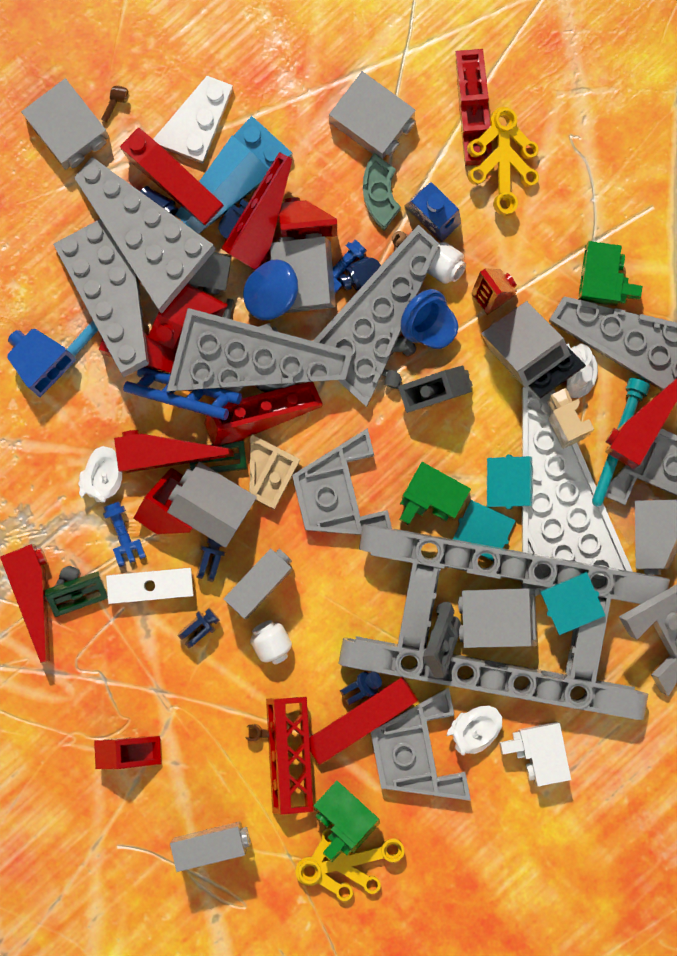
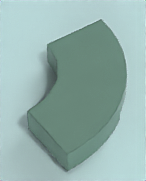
(378, 192)

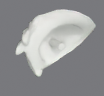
(585, 379)
(101, 475)
(475, 729)

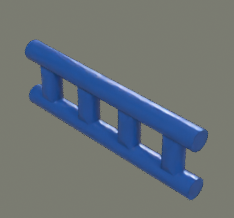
(190, 402)

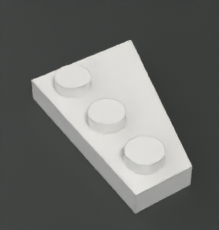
(196, 121)

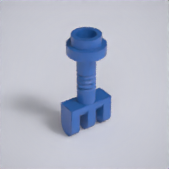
(355, 250)
(114, 512)

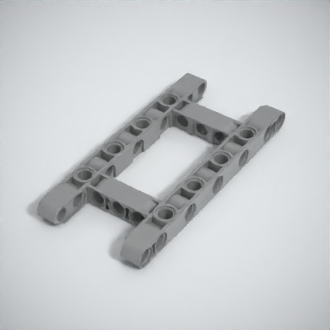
(491, 675)

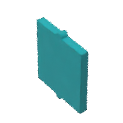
(509, 481)
(484, 527)
(572, 603)

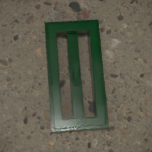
(226, 468)
(75, 590)

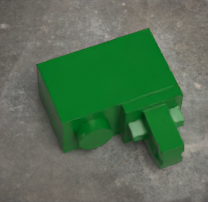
(600, 276)
(433, 490)
(348, 816)

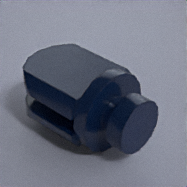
(230, 218)
(359, 273)
(213, 547)
(206, 620)
(367, 683)

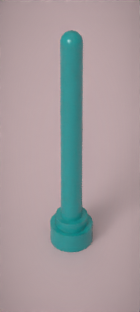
(636, 390)

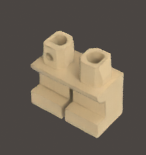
(565, 419)

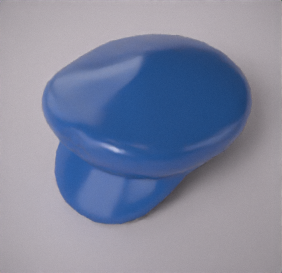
(271, 290)
(429, 320)

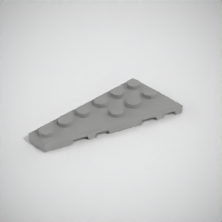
(152, 240)
(108, 292)
(373, 316)
(631, 340)
(235, 354)

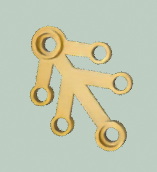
(504, 156)
(344, 865)

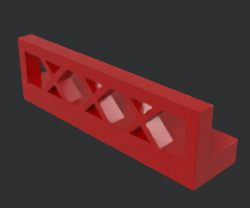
(278, 755)

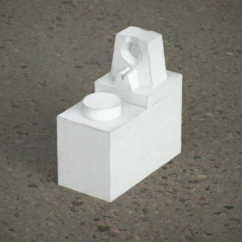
(544, 749)

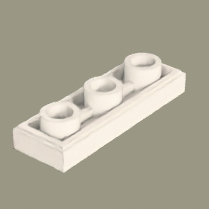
(132, 586)

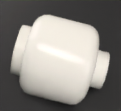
(447, 264)
(270, 642)

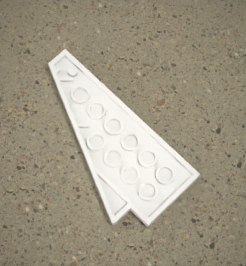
(562, 514)

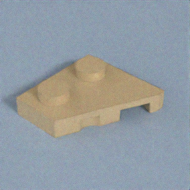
(269, 471)

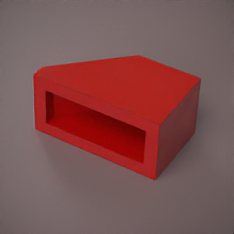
(127, 752)

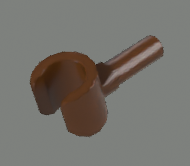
(118, 94)
(262, 733)

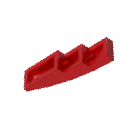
(473, 101)
(361, 720)

